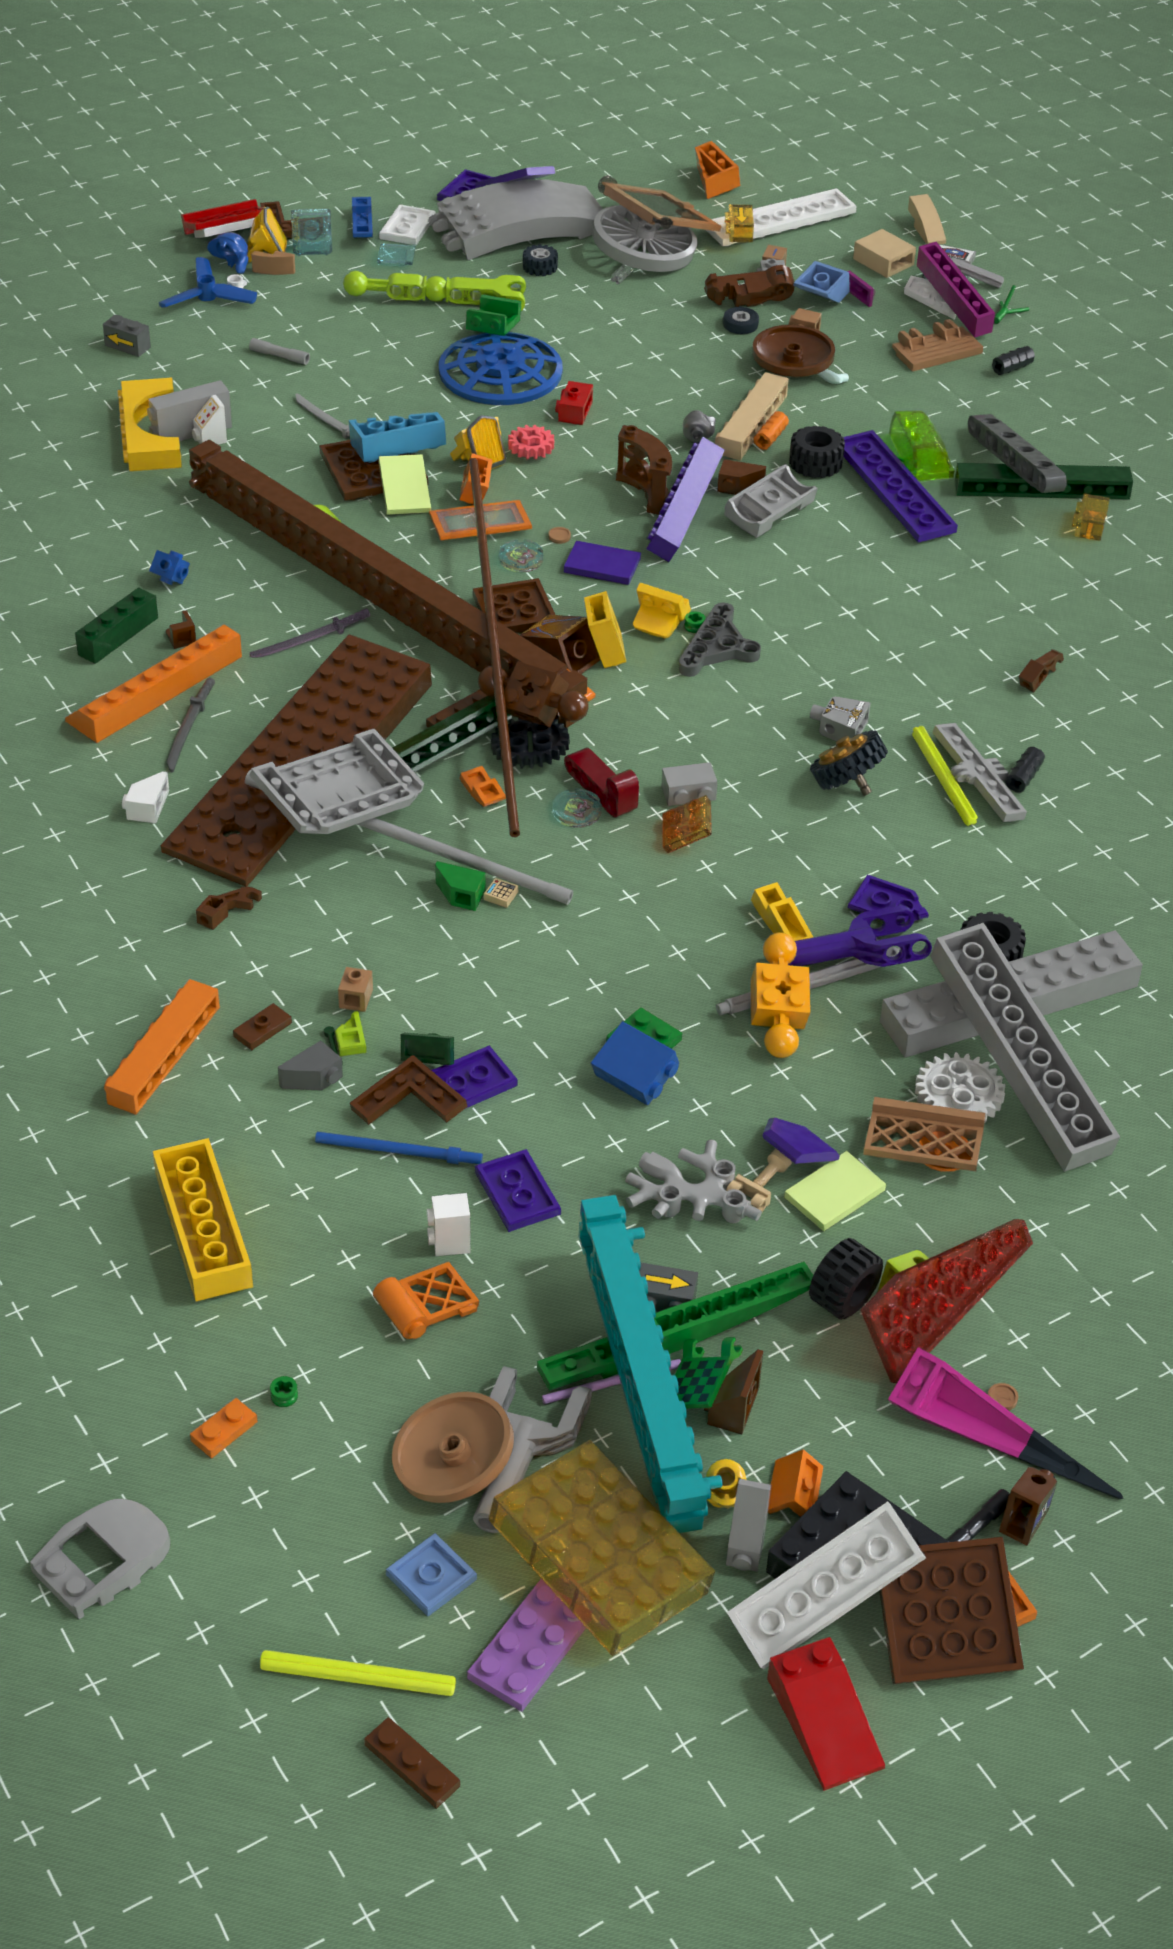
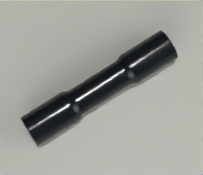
(989, 1512)

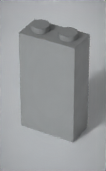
(174, 412)

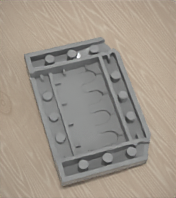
(340, 785)

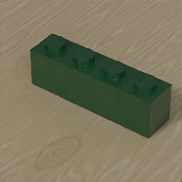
(116, 625)

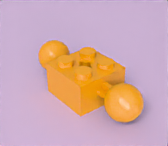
(780, 995)

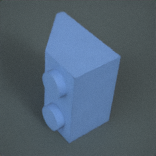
(824, 281)

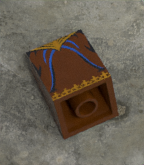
(565, 639)

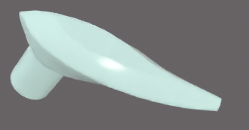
(833, 377)

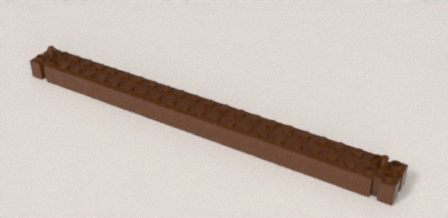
(364, 566)

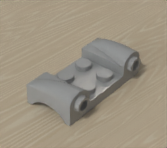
(768, 500)

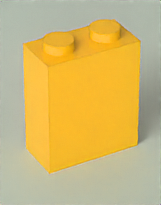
(605, 629)

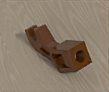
(1038, 669)
(215, 908)

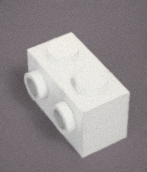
(449, 1224)

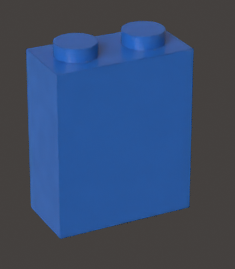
(635, 1063)

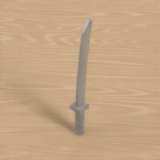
(323, 416)

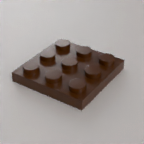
(517, 603)

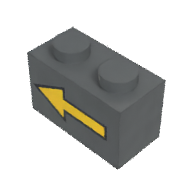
(126, 335)
(669, 1285)

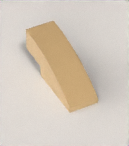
(926, 219)

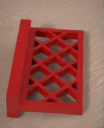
(220, 215)

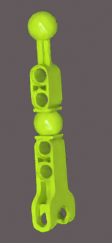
(437, 288)

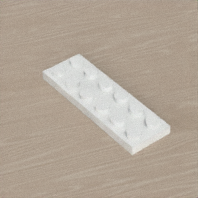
(826, 1585)

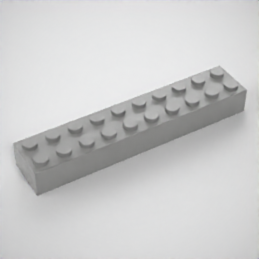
(1053, 979)
(1025, 1047)

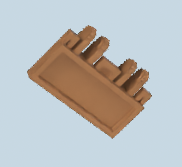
(943, 346)

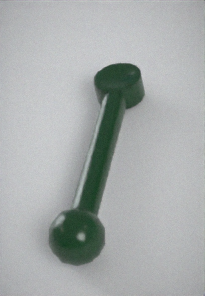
(330, 1032)

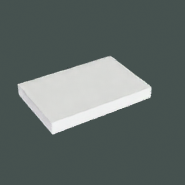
(406, 225)
(223, 228)

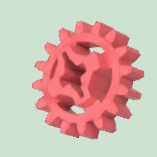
(531, 442)

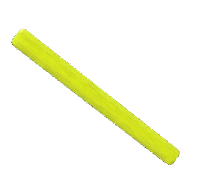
(945, 776)
(358, 1673)

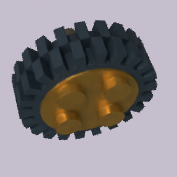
(849, 761)

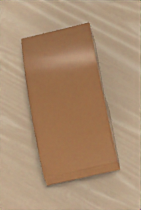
(276, 264)

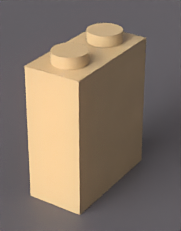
(884, 253)

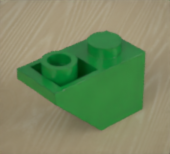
(460, 885)

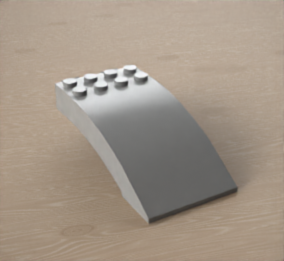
(514, 213)

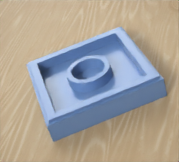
(431, 1574)

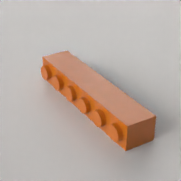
(161, 1046)

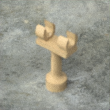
(755, 1190)

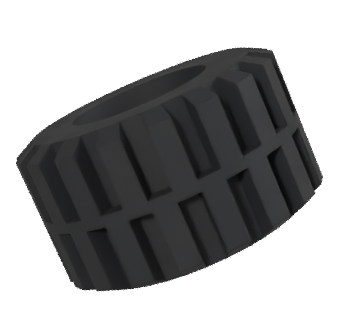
(816, 451)
(1005, 932)
(846, 1278)

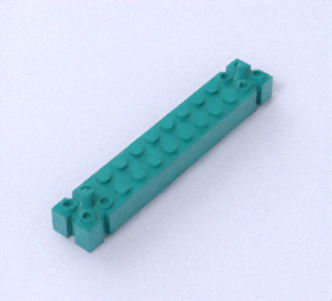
(644, 1365)

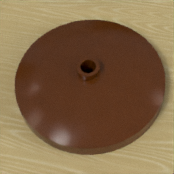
(793, 350)

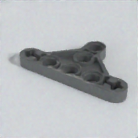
(715, 650)

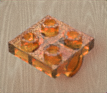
(687, 824)

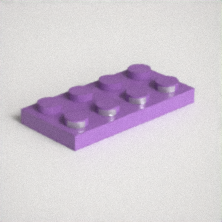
(527, 1648)

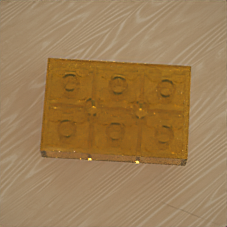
(601, 1546)

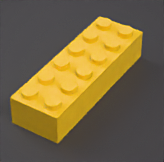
(202, 1219)

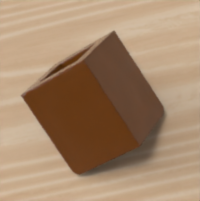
(182, 633)

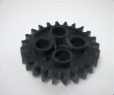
(547, 743)

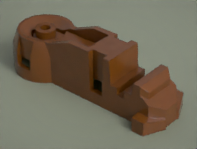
(757, 289)

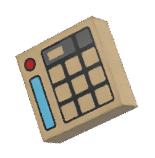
(501, 892)

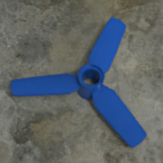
(208, 290)

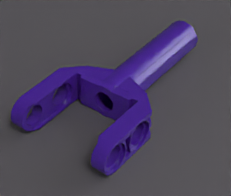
(862, 943)

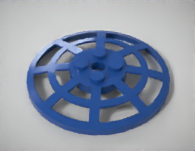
(500, 361)

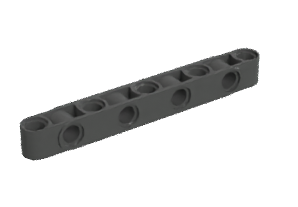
(1017, 453)

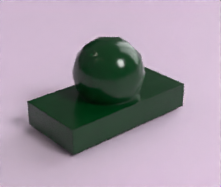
(428, 1048)

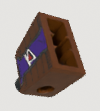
(1032, 1490)

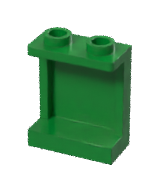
(494, 316)

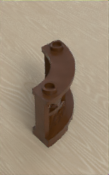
(637, 471)

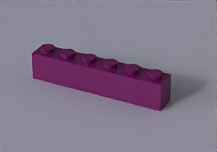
(955, 289)

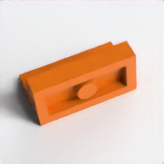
(795, 1483)

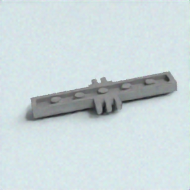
(984, 773)

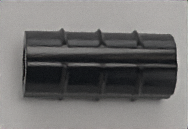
(1013, 360)
(1025, 769)

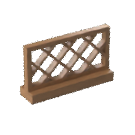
(925, 1120)

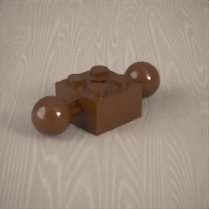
(536, 694)

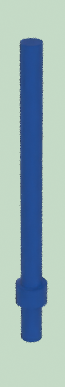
(452, 1154)

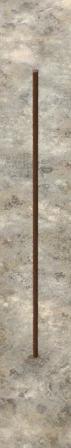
(494, 652)

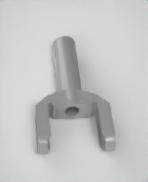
(530, 1439)

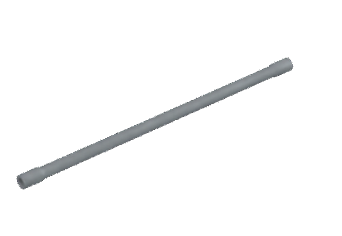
(550, 890)

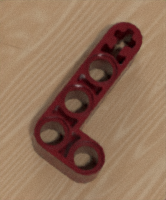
(616, 791)

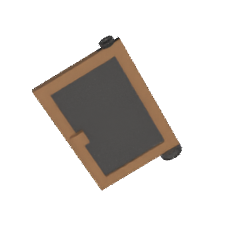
(656, 206)

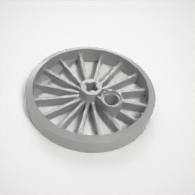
(668, 248)

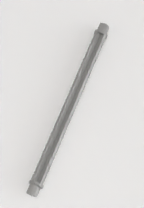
(817, 979)

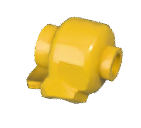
(730, 1473)

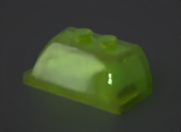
(920, 446)

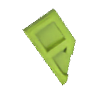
(350, 1037)

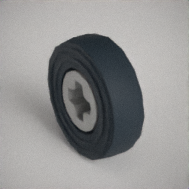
(740, 320)

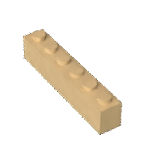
(751, 415)

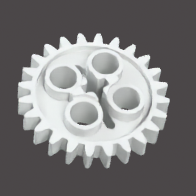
(960, 1085)

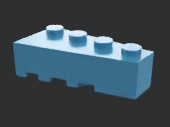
(397, 435)

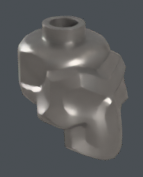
(698, 425)

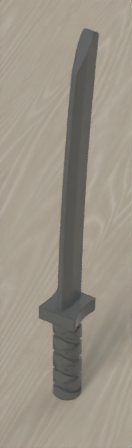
(196, 705)

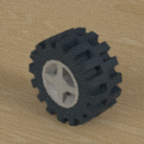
(540, 260)

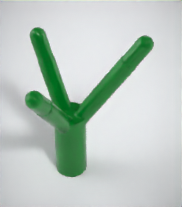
(1004, 310)

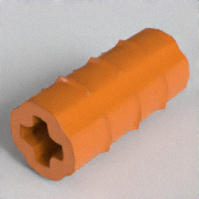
(771, 430)

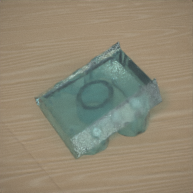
(311, 231)

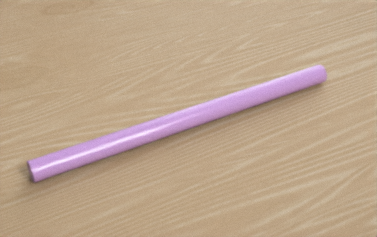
(596, 1385)

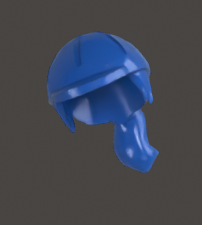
(231, 248)

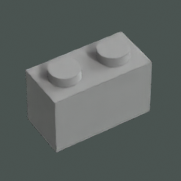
(688, 782)

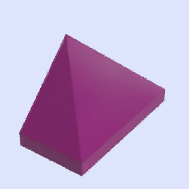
(861, 289)

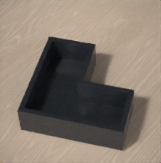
(830, 1516)

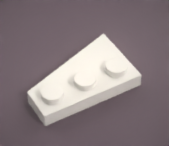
(924, 292)

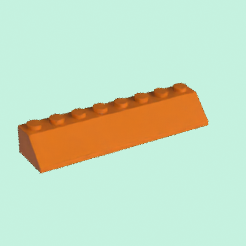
(157, 684)

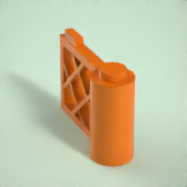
(405, 1305)

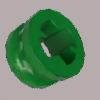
(693, 621)
(280, 1398)

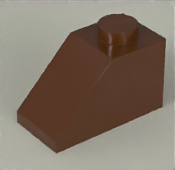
(737, 476)

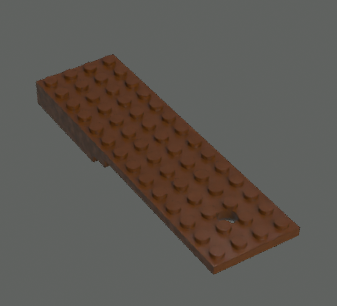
(349, 694)

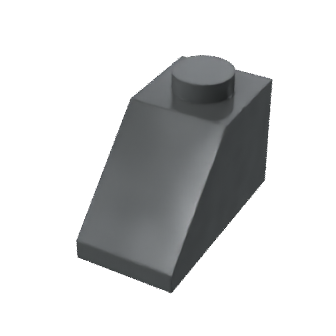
(311, 1069)

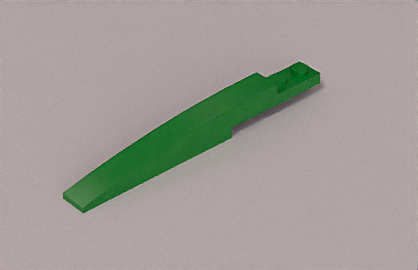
(689, 1320)

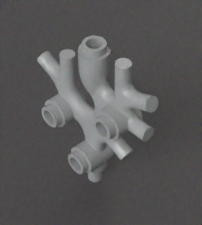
(709, 1192)

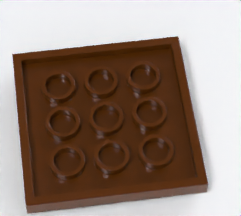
(350, 472)
(952, 1614)

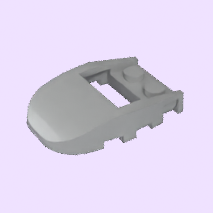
(127, 1530)

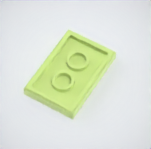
(404, 484)
(835, 1191)

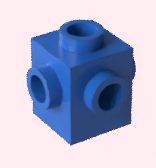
(170, 567)

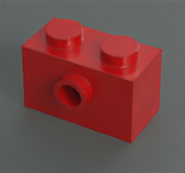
(574, 402)

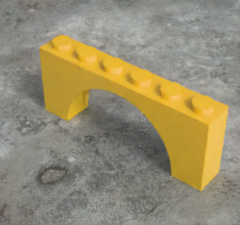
(142, 448)

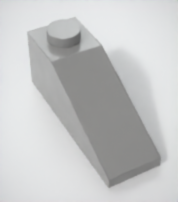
(748, 1525)

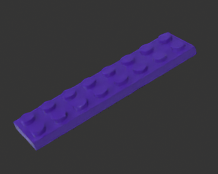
(897, 487)

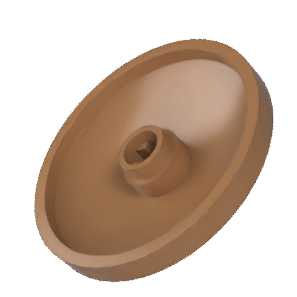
(453, 1447)

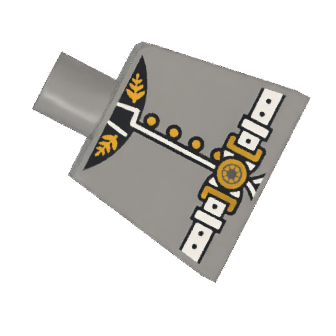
(841, 717)

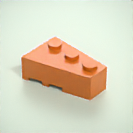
(716, 170)

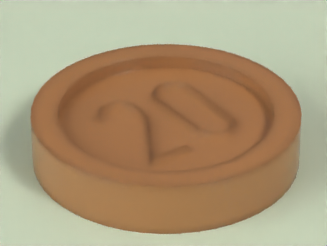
(559, 535)
(1004, 1395)

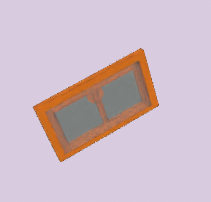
(498, 517)

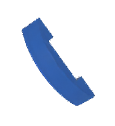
(362, 217)

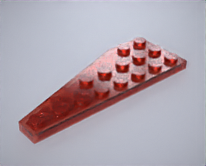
(934, 1295)

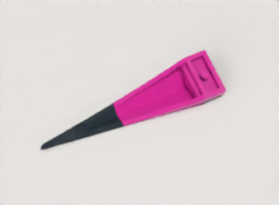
(952, 1402)

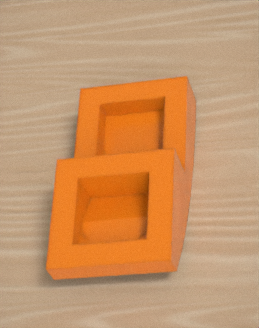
(481, 787)

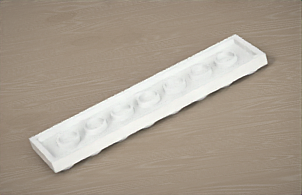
(793, 214)

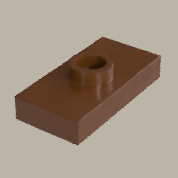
(262, 1026)

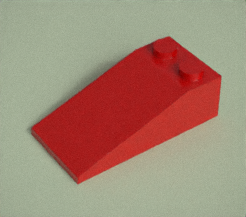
(825, 1713)

